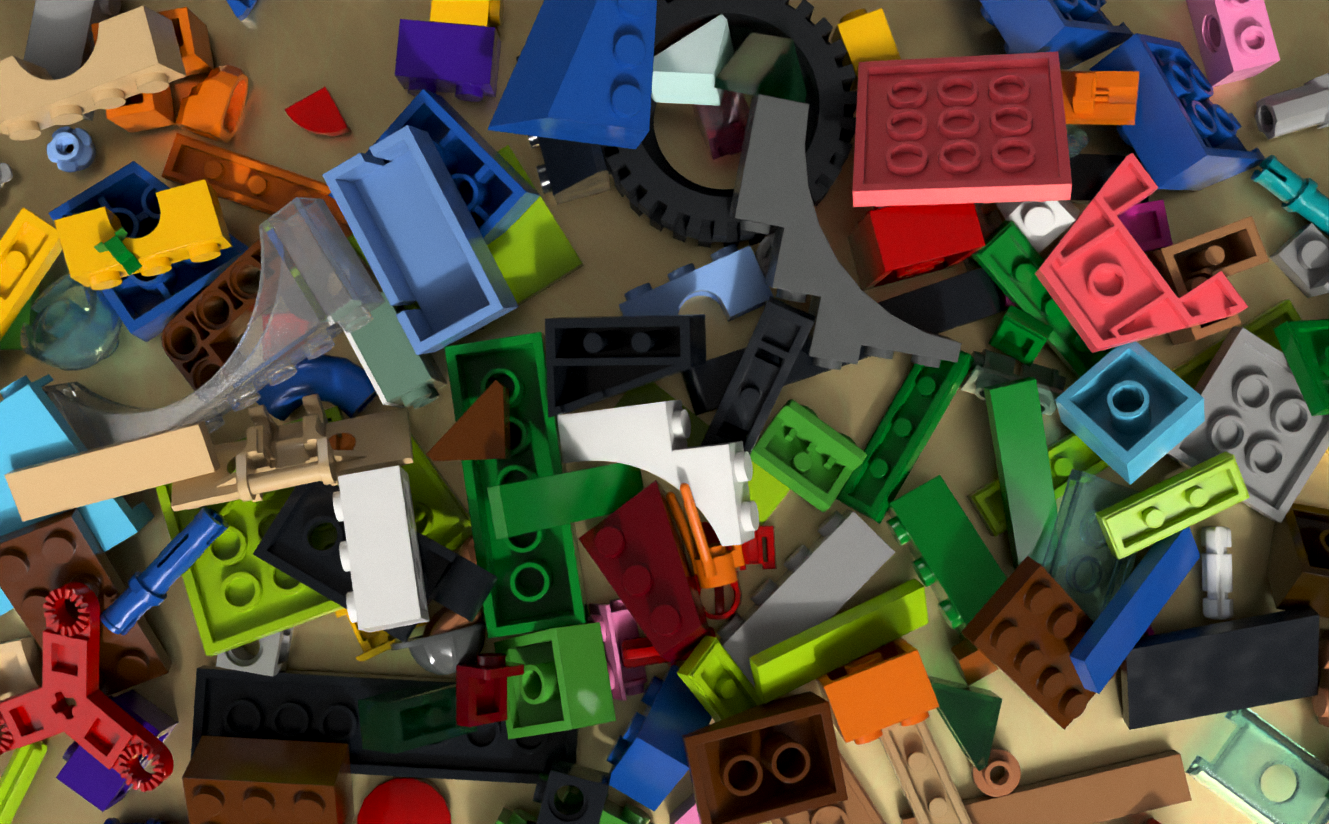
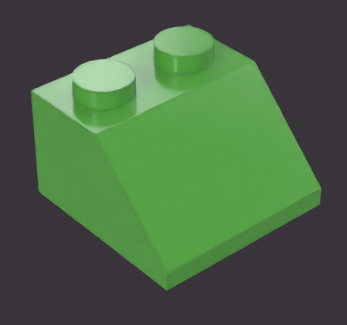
(561, 683)

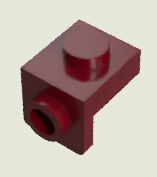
(483, 689)

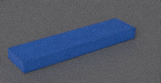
(1133, 609)

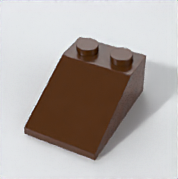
(766, 762)

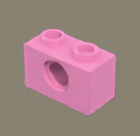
(1233, 38)

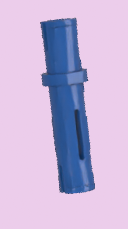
(150, 586)

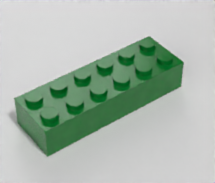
(539, 570)

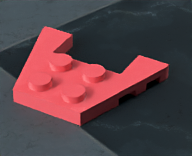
(1110, 283)

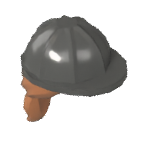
(448, 636)

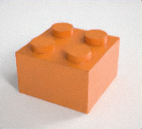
(878, 692)

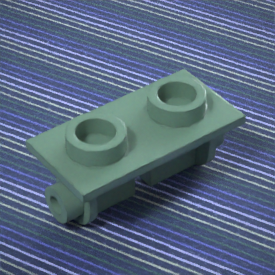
(995, 368)

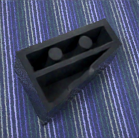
(615, 354)

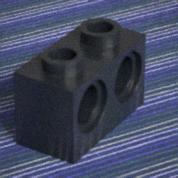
(591, 782)

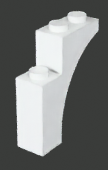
(656, 441)

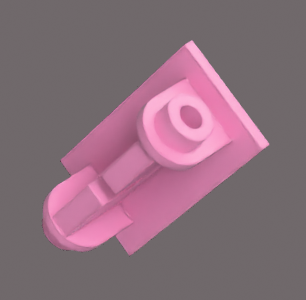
(615, 627)

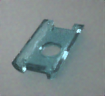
(1243, 759)

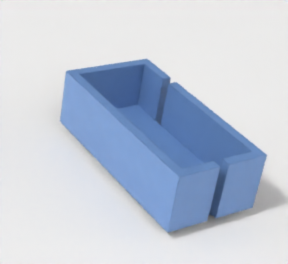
(420, 239)

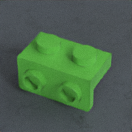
(807, 454)

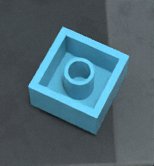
(1130, 410)

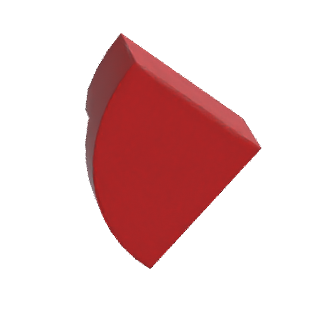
(319, 114)

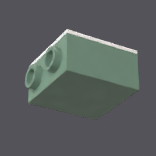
(391, 362)

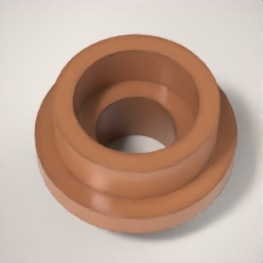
(1007, 783)

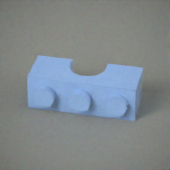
(730, 280)

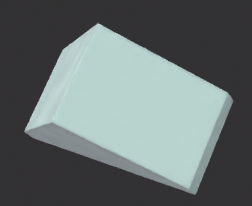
(689, 67)

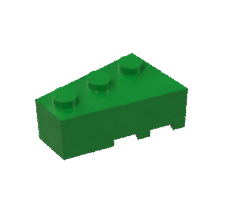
(946, 551)

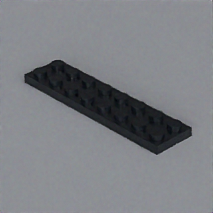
(325, 709)

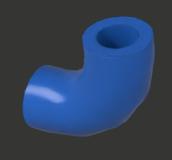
(330, 377)

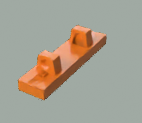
(1100, 97)

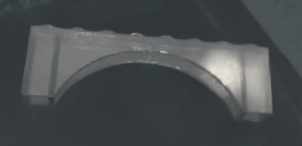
(305, 298)

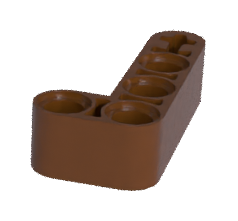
(207, 320)

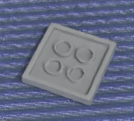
(1260, 419)

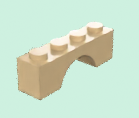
(131, 57)

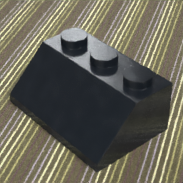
(570, 168)

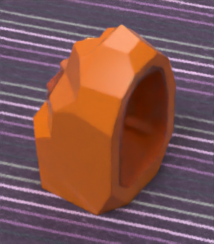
(215, 104)

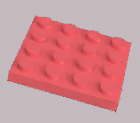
(961, 131)

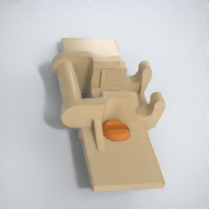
(298, 454)

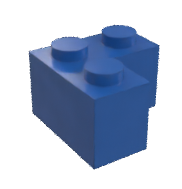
(652, 750)

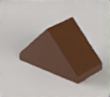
(480, 431)

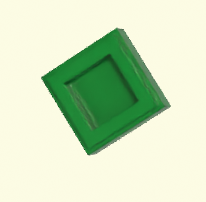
(1020, 335)

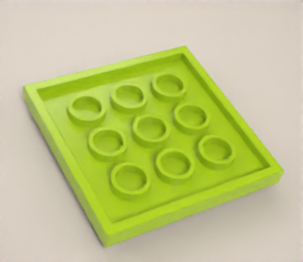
(235, 592)

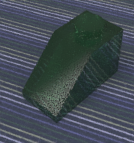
(409, 718)

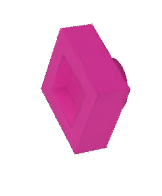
(1148, 225)

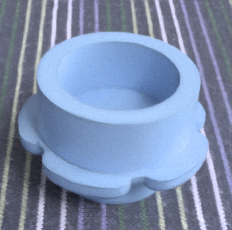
(80, 157)

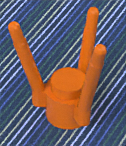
(711, 561)

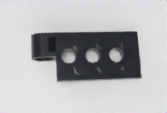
(289, 547)

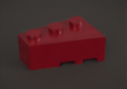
(649, 571)

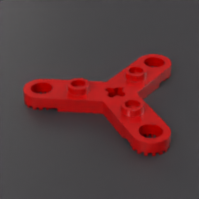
(71, 671)

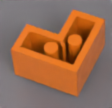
(156, 109)

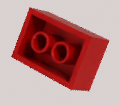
(913, 241)

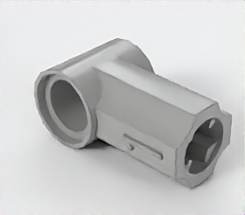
(1295, 109)

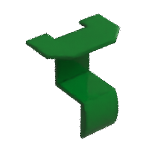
(119, 251)

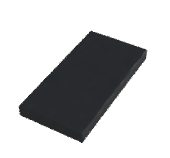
(1221, 667)

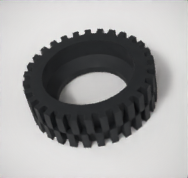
(704, 211)

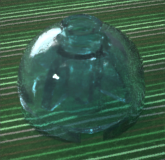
(72, 327)

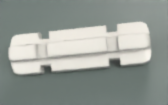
(1217, 572)

